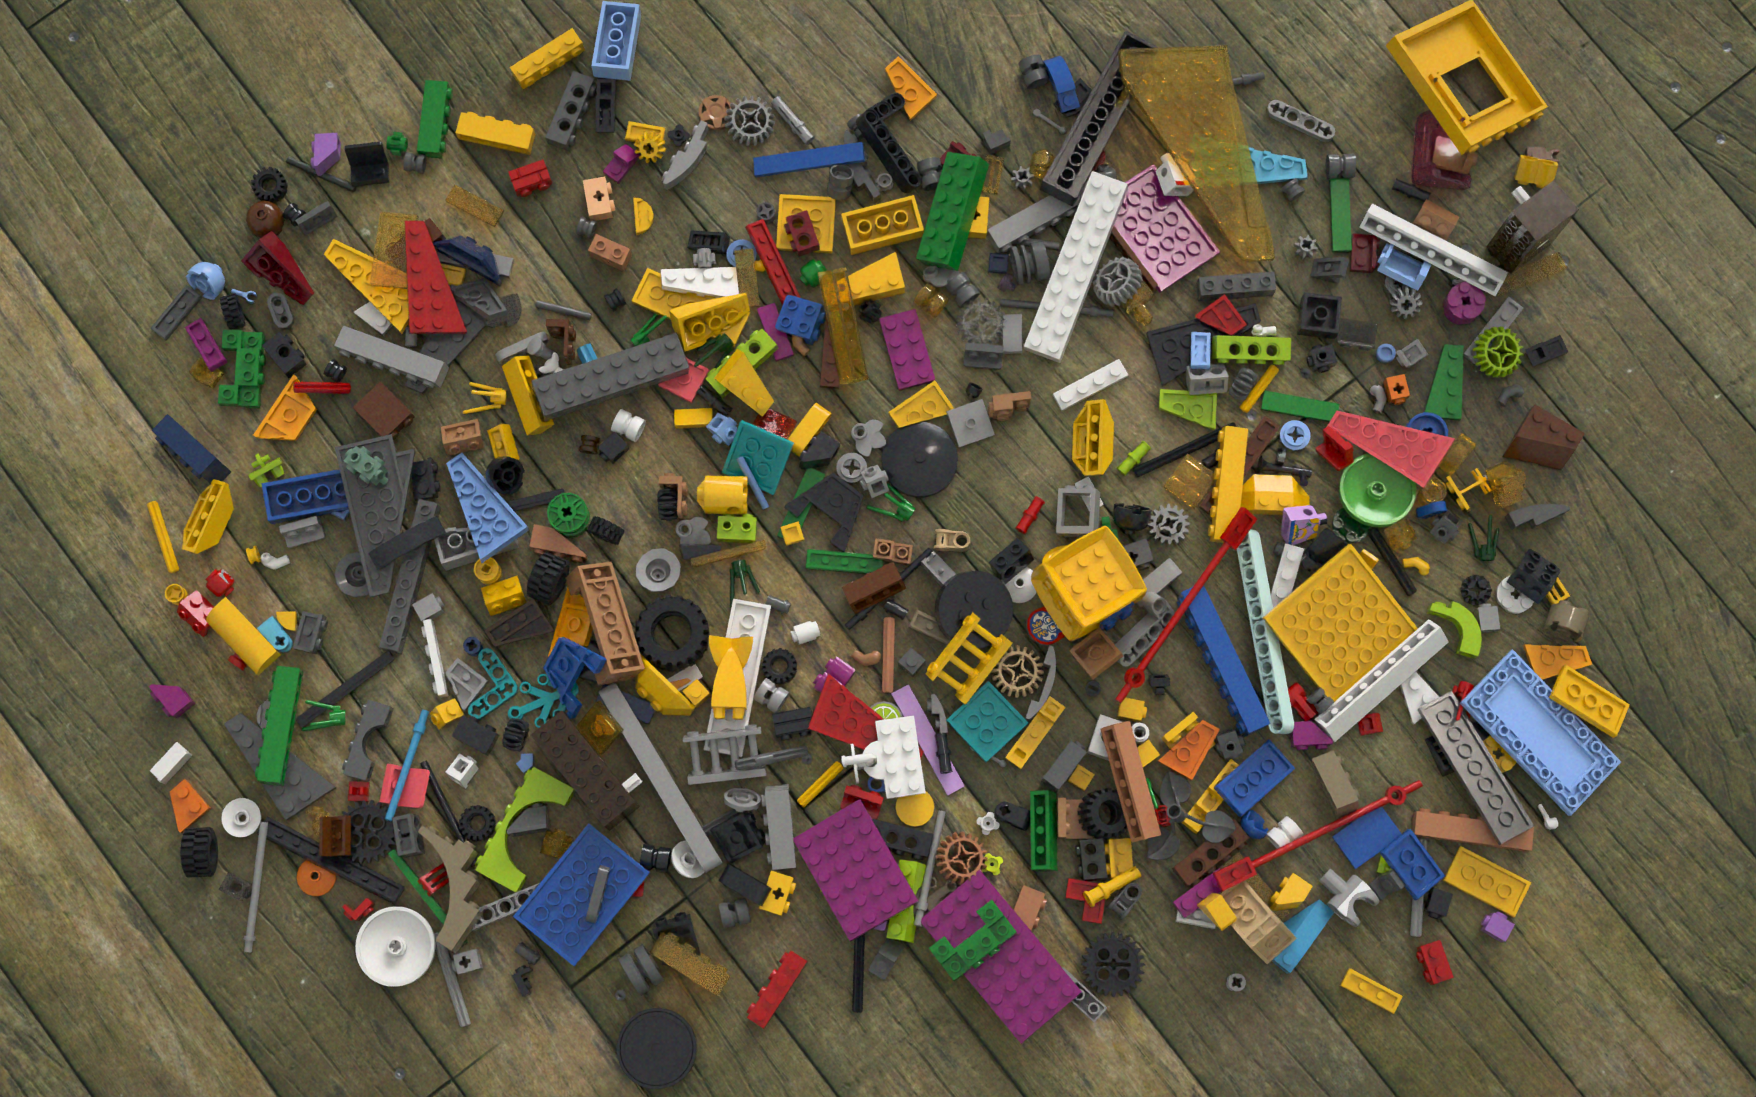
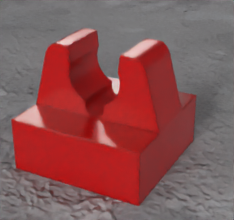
(358, 791)

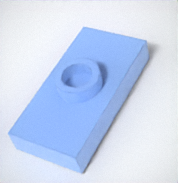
(1200, 350)

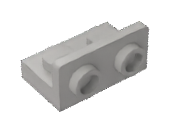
(302, 531)

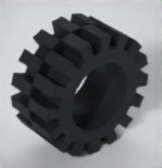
(261, 177)
(232, 311)
(605, 530)
(782, 677)
(488, 828)

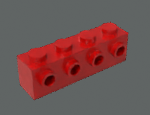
(777, 989)

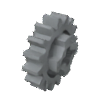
(1166, 517)

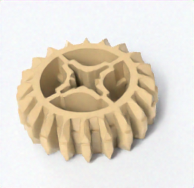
(1008, 668)

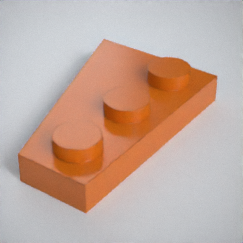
(1190, 750)

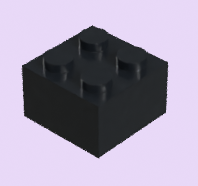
(1319, 315)

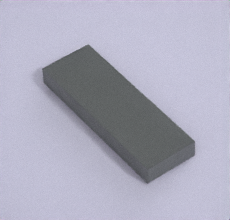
(176, 312)

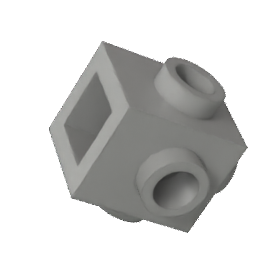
(874, 481)

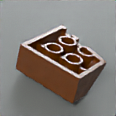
(1544, 440)

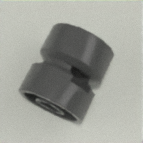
(1033, 70)
(1341, 165)
(930, 172)
(840, 182)
(960, 287)
(734, 913)

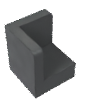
(996, 141)

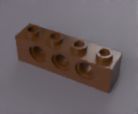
(1184, 869)

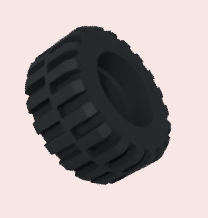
(654, 614)

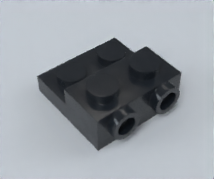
(738, 835)
(680, 926)

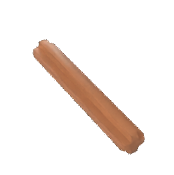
(888, 655)

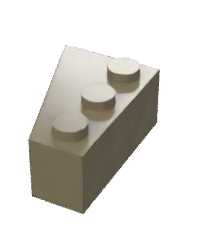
(1335, 784)

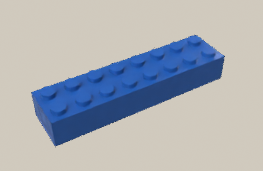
(1224, 663)

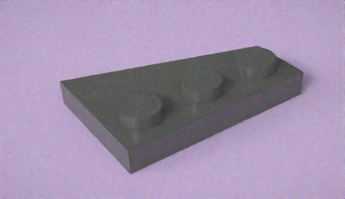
(480, 298)

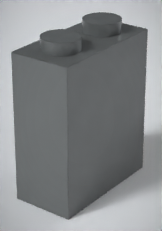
(1064, 766)

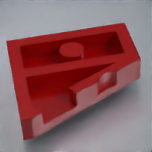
(1222, 316)

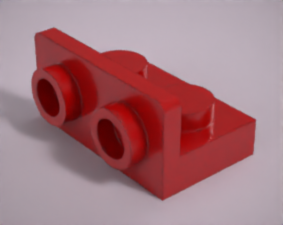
(1434, 962)

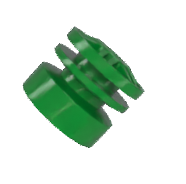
(572, 525)

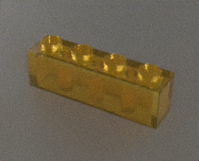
(689, 963)

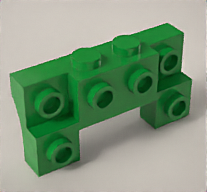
(248, 370)
(976, 947)

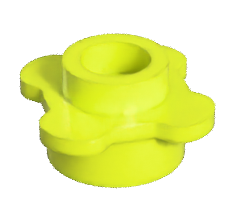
(992, 859)

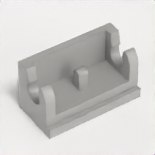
(937, 568)

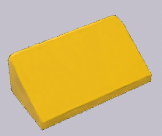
(692, 418)
(503, 441)

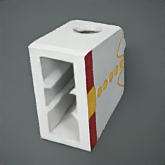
(1172, 179)

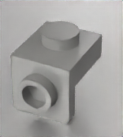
(1411, 354)

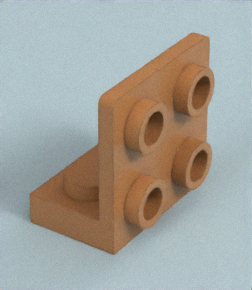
(1067, 820)

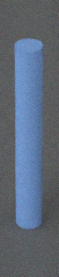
(752, 482)

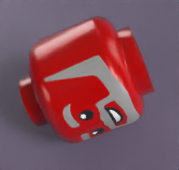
(220, 583)

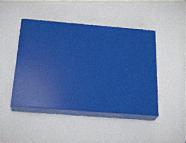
(1366, 837)
(1412, 864)

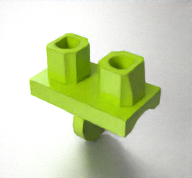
(259, 476)

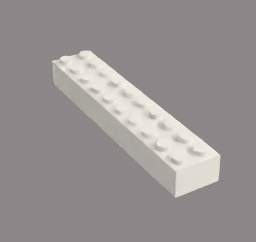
(1076, 267)

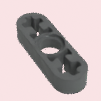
(597, 894)

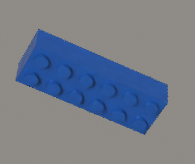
(304, 497)

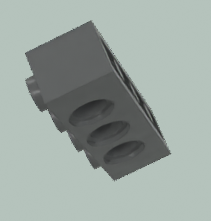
(576, 84)
(1236, 286)

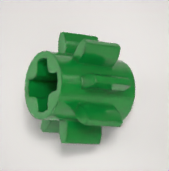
(397, 143)

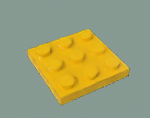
(822, 215)

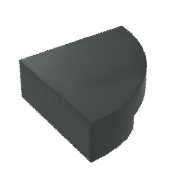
(1281, 455)

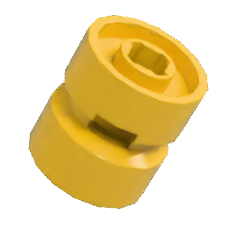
(488, 571)

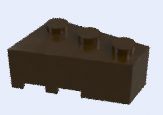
(519, 625)

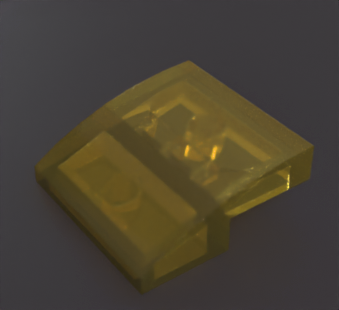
(1190, 481)

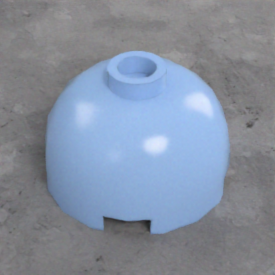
(207, 279)

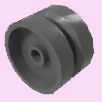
(640, 970)

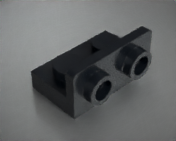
(424, 479)

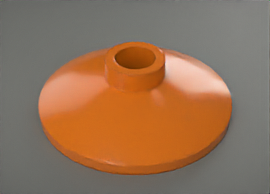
(317, 887)

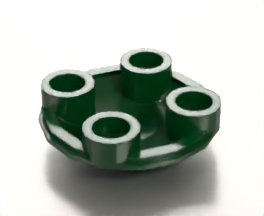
(1348, 528)

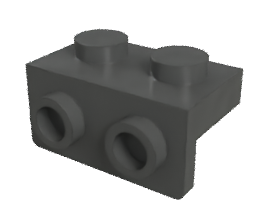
(310, 632)

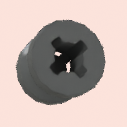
(1293, 189)
(764, 209)
(586, 227)

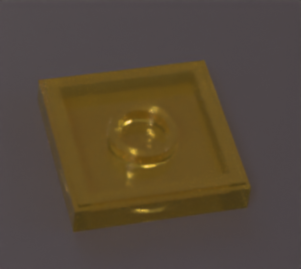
(599, 727)

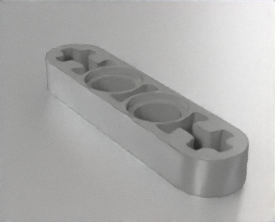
(1302, 117)

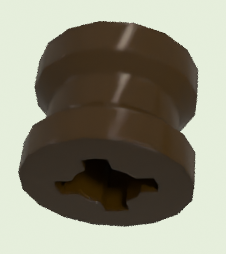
(589, 444)

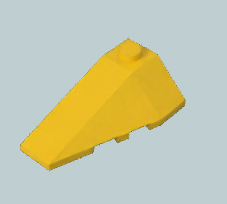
(703, 319)

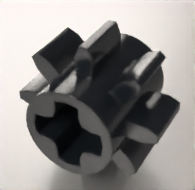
(870, 311)

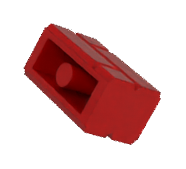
(530, 178)

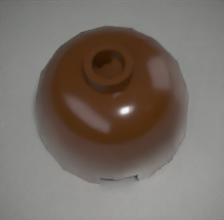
(264, 218)

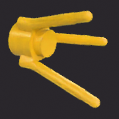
(496, 395)

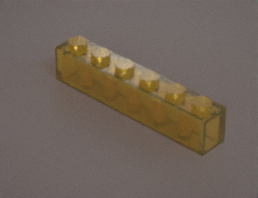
(843, 325)

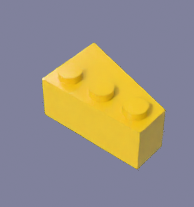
(744, 382)

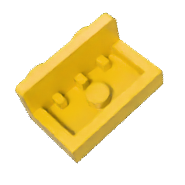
(503, 595)

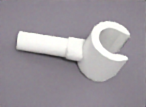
(1550, 823)

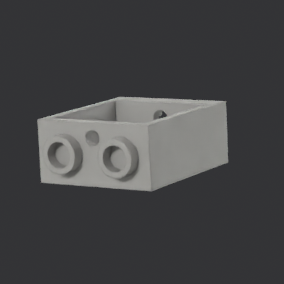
(1077, 531)

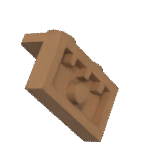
(462, 437)

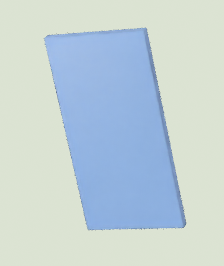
(1540, 733)

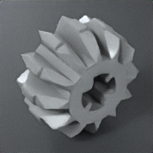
(1399, 299)

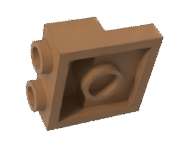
(1003, 405)
(1096, 653)

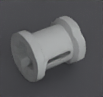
(1242, 983)

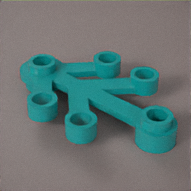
(546, 700)

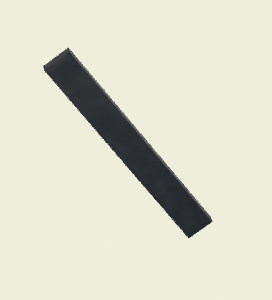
(340, 865)

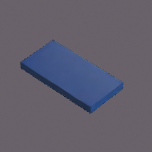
(1254, 778)

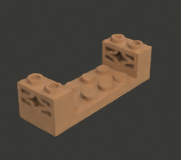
(608, 620)

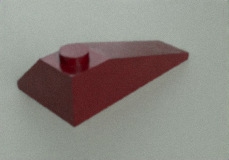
(273, 261)

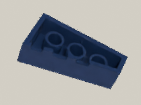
(190, 450)

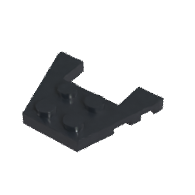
(835, 500)

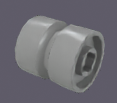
(777, 698)

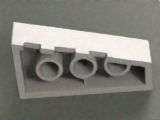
(458, 548)
(779, 826)

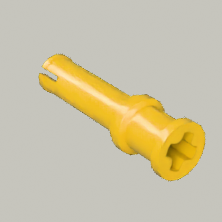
(1104, 890)

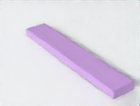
(925, 735)

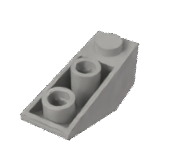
(1086, 1001)

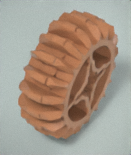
(960, 851)

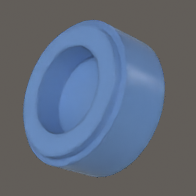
(1385, 353)

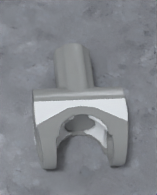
(1345, 895)

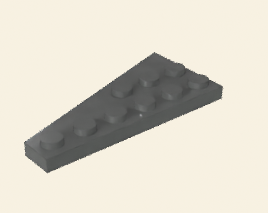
(301, 784)

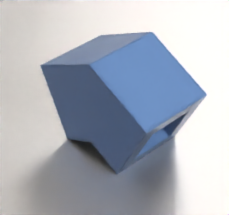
(526, 762)

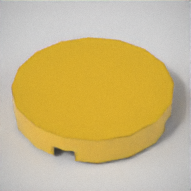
(915, 809)

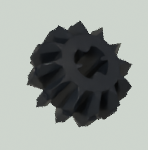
(667, 504)
(515, 734)

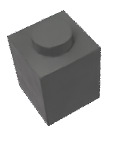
(911, 662)

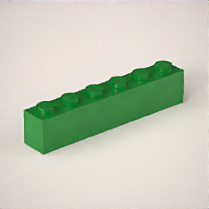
(279, 726)

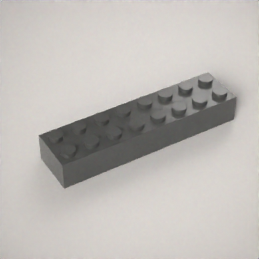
(610, 377)

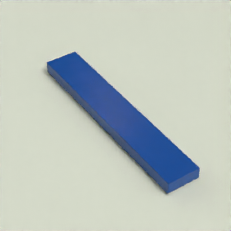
(809, 159)

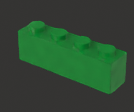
(434, 119)
(1043, 830)

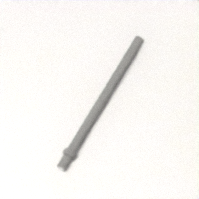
(249, 937)

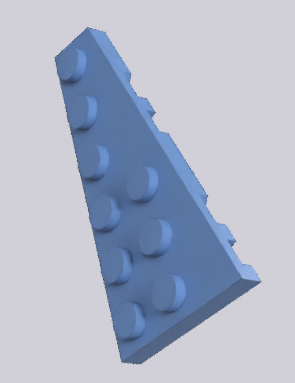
(486, 512)

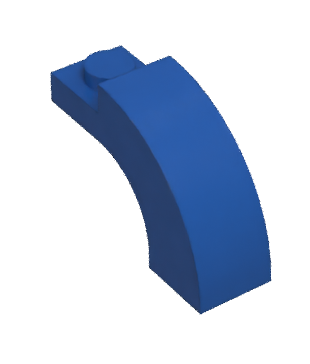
(1062, 83)

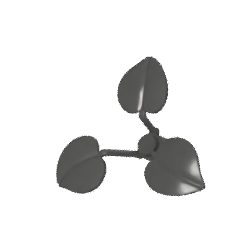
(1174, 791)

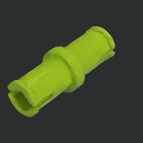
(1133, 458)

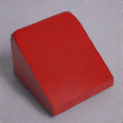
(1370, 724)

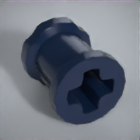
(470, 641)

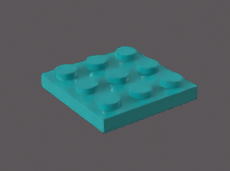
(763, 452)
(987, 722)

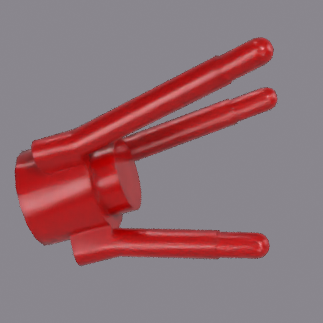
(1462, 691)

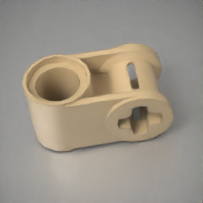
(950, 540)

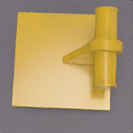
(1481, 481)

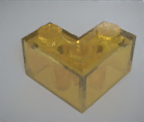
(1506, 483)

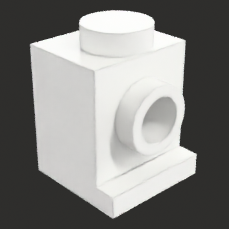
(462, 770)

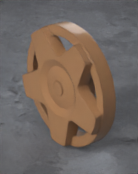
(714, 111)

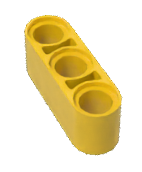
(808, 428)

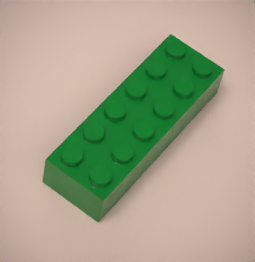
(952, 211)

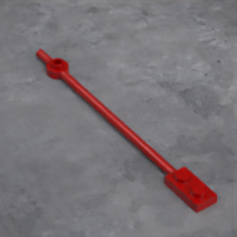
(1232, 538)
(1245, 868)

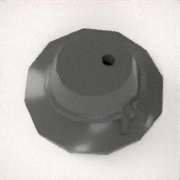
(348, 578)

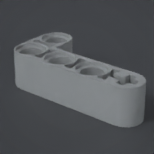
(1146, 630)

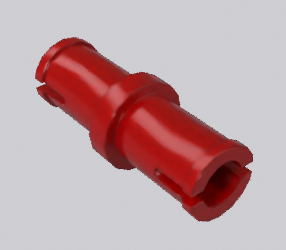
(1030, 515)

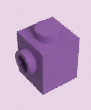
(1497, 926)

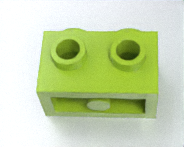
(737, 529)

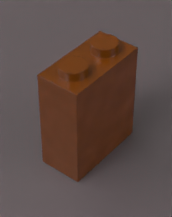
(384, 411)

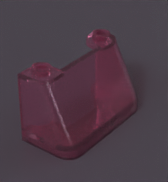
(1423, 169)

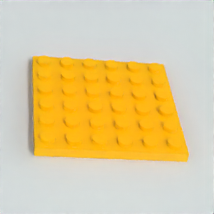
(1340, 623)

